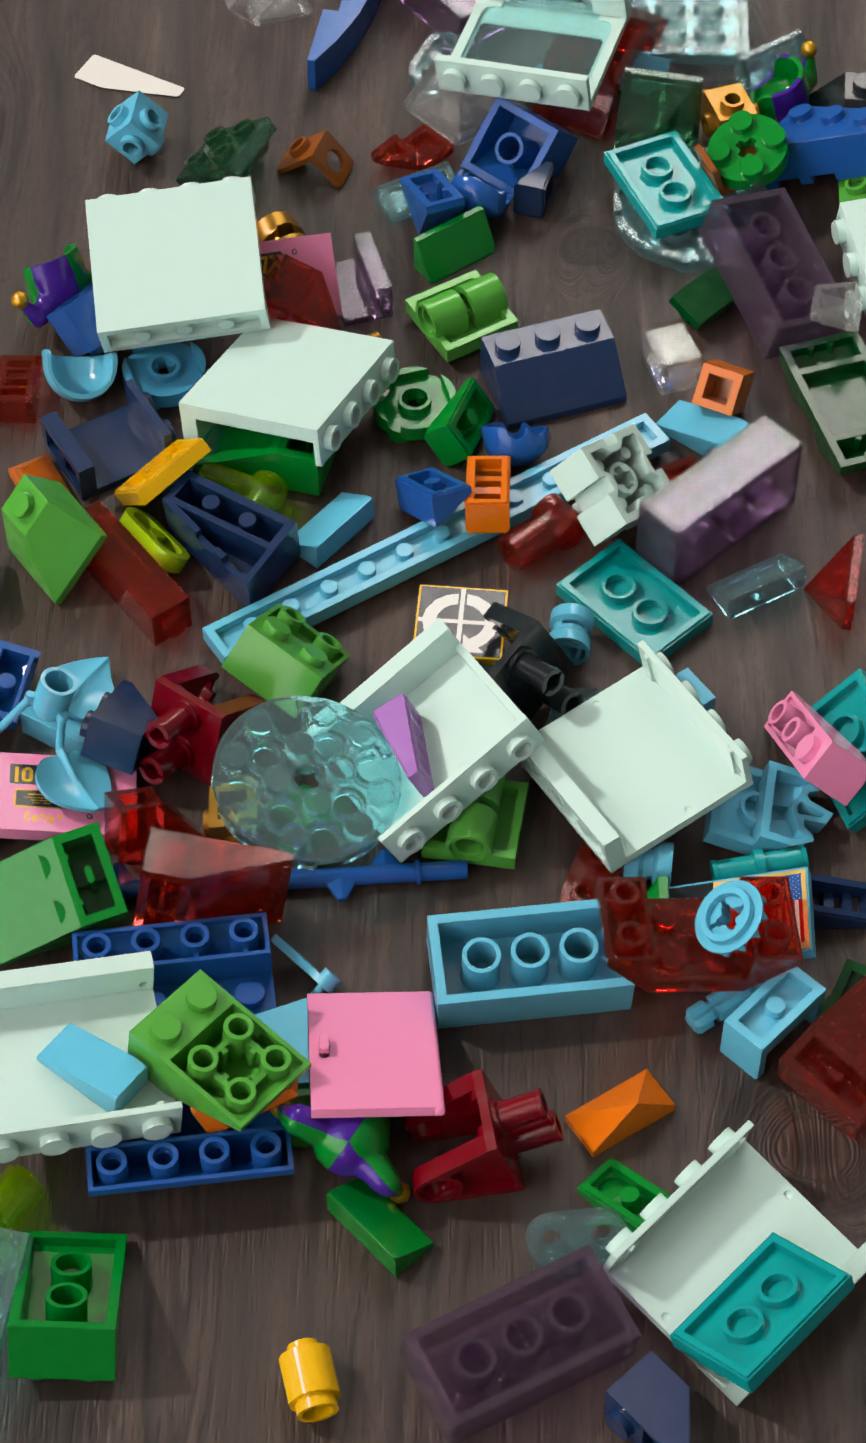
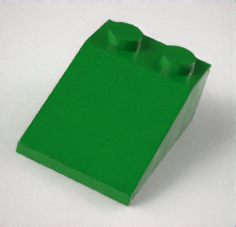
(68, 1307)

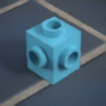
(137, 127)

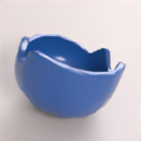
(480, 193)
(522, 446)

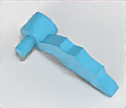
(326, 979)

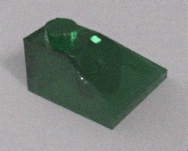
(658, 104)

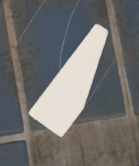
(116, 76)

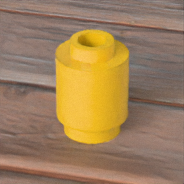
(310, 1380)

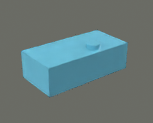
(521, 964)

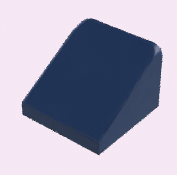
(534, 191)

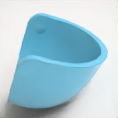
(79, 377)

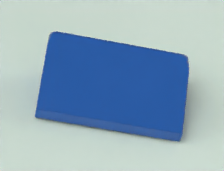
(430, 494)

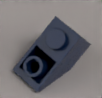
(117, 729)
(649, 1404)

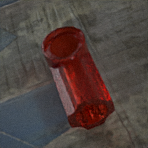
(550, 526)

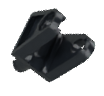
(532, 666)

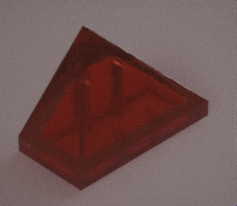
(837, 583)

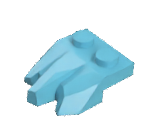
(768, 813)

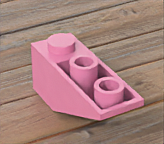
(817, 748)

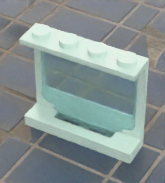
(536, 50)

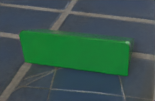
(453, 245)
(378, 1225)

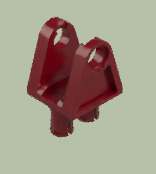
(188, 724)
(491, 1160)

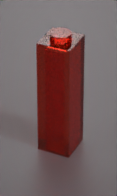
(137, 581)

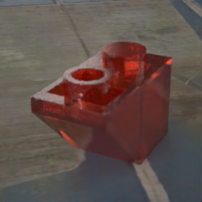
(298, 293)
(130, 817)

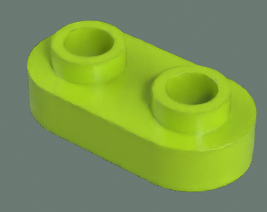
(155, 540)

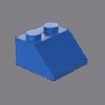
(514, 144)

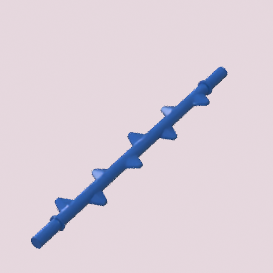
(343, 879)

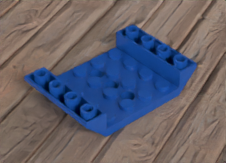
(238, 959)

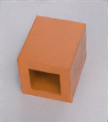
(723, 387)

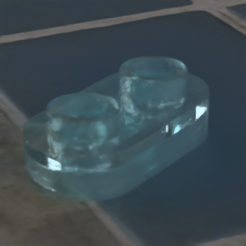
(437, 43)
(575, 1232)

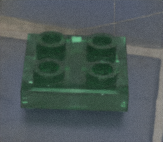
(229, 152)

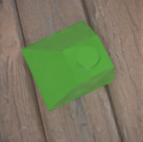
(50, 534)

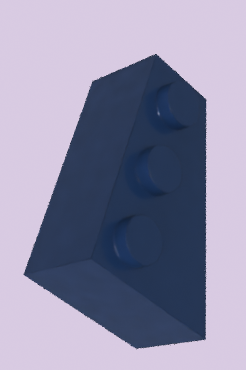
(231, 536)

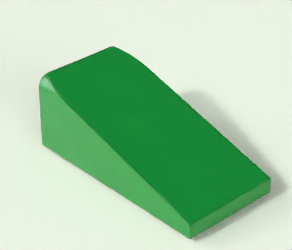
(459, 424)
(621, 1189)

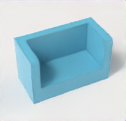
(769, 1017)

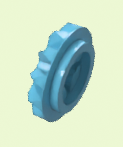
(715, 913)

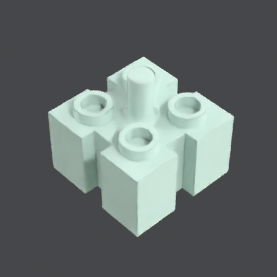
(609, 482)

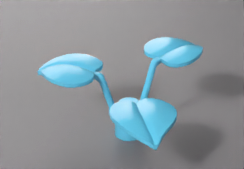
(72, 691)

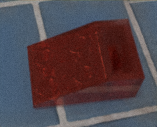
(209, 878)
(830, 1062)

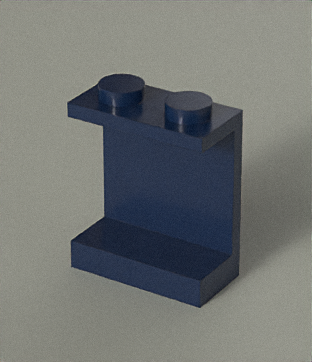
(108, 447)

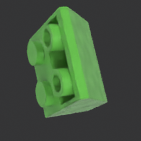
(285, 656)

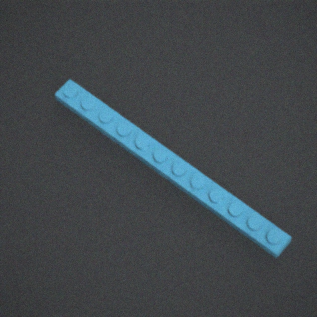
(405, 552)

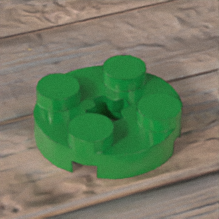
(746, 131)
(409, 422)

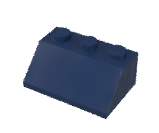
(552, 369)

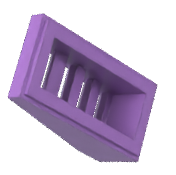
(405, 735)

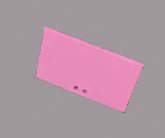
(374, 1055)

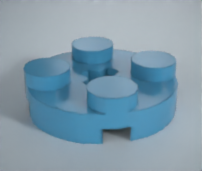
(183, 361)

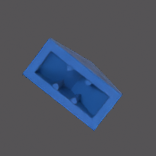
(431, 199)

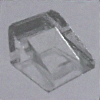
(837, 305)

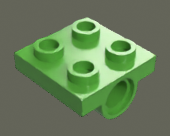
(461, 313)
(485, 830)

